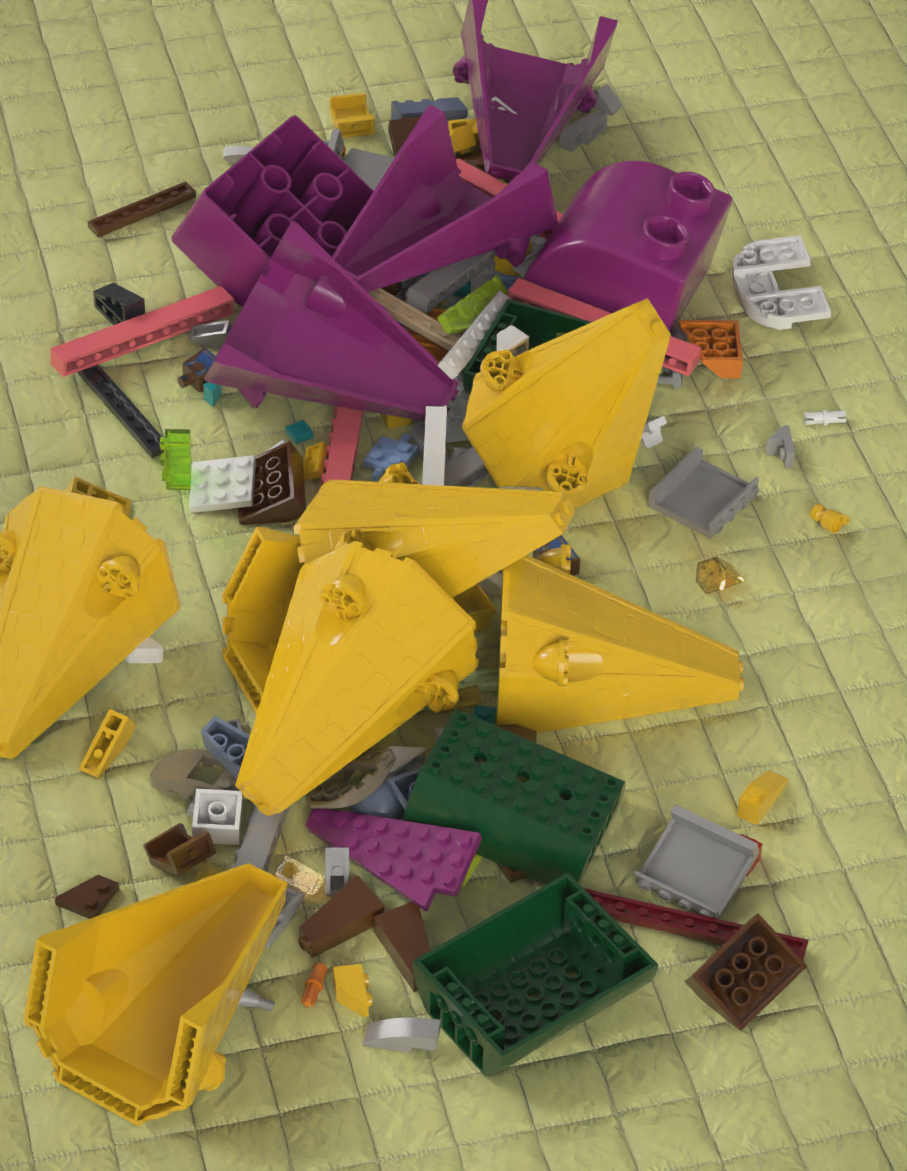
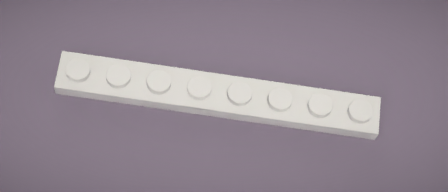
(468, 343)

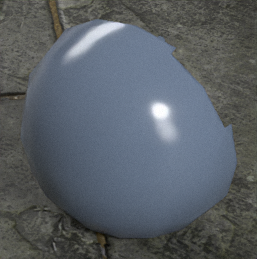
(380, 803)

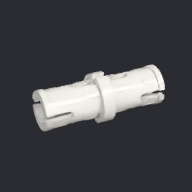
(824, 417)

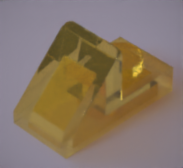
(299, 875)

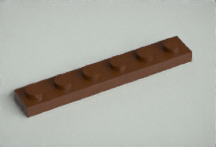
(141, 209)

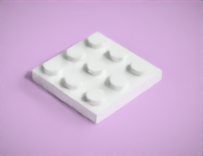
(222, 484)

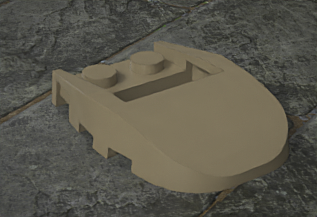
(175, 769)
(332, 794)

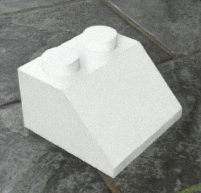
(218, 814)

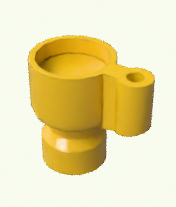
(829, 519)

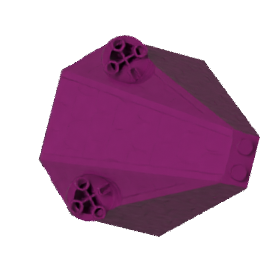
(535, 88)
(431, 218)
(325, 341)

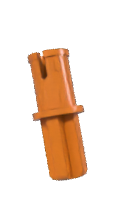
(314, 984)

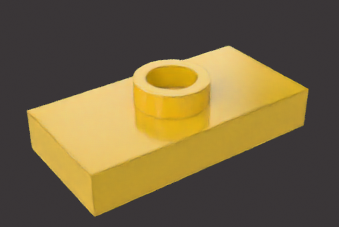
(314, 461)

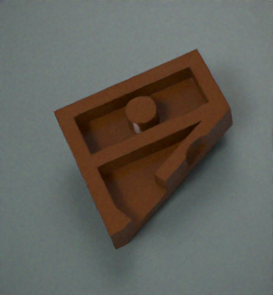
(88, 897)

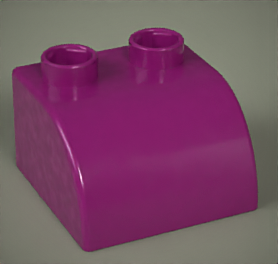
(252, 203)
(634, 238)

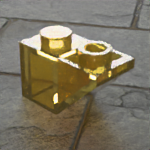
(716, 575)

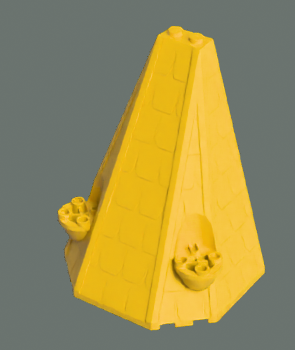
(570, 407)
(447, 530)
(260, 600)
(73, 604)
(595, 658)
(352, 663)
(149, 989)

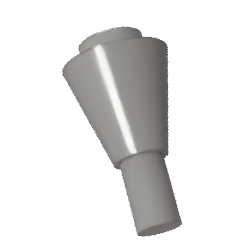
(252, 999)

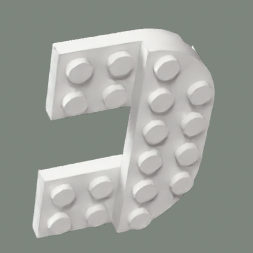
(760, 290)

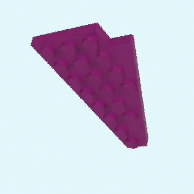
(402, 854)

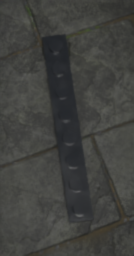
(123, 409)

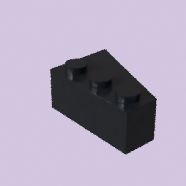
(118, 303)

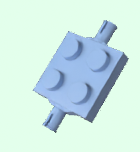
(389, 452)

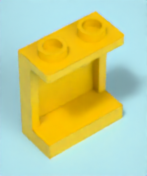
(351, 115)

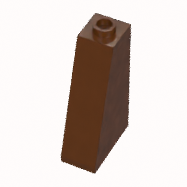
(340, 918)
(403, 938)

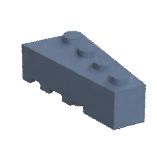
(225, 743)

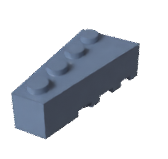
(453, 108)

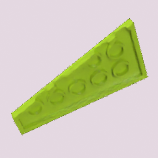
(462, 315)

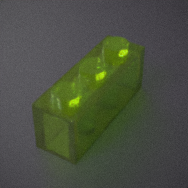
(176, 459)

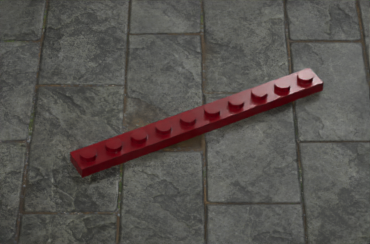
(679, 921)

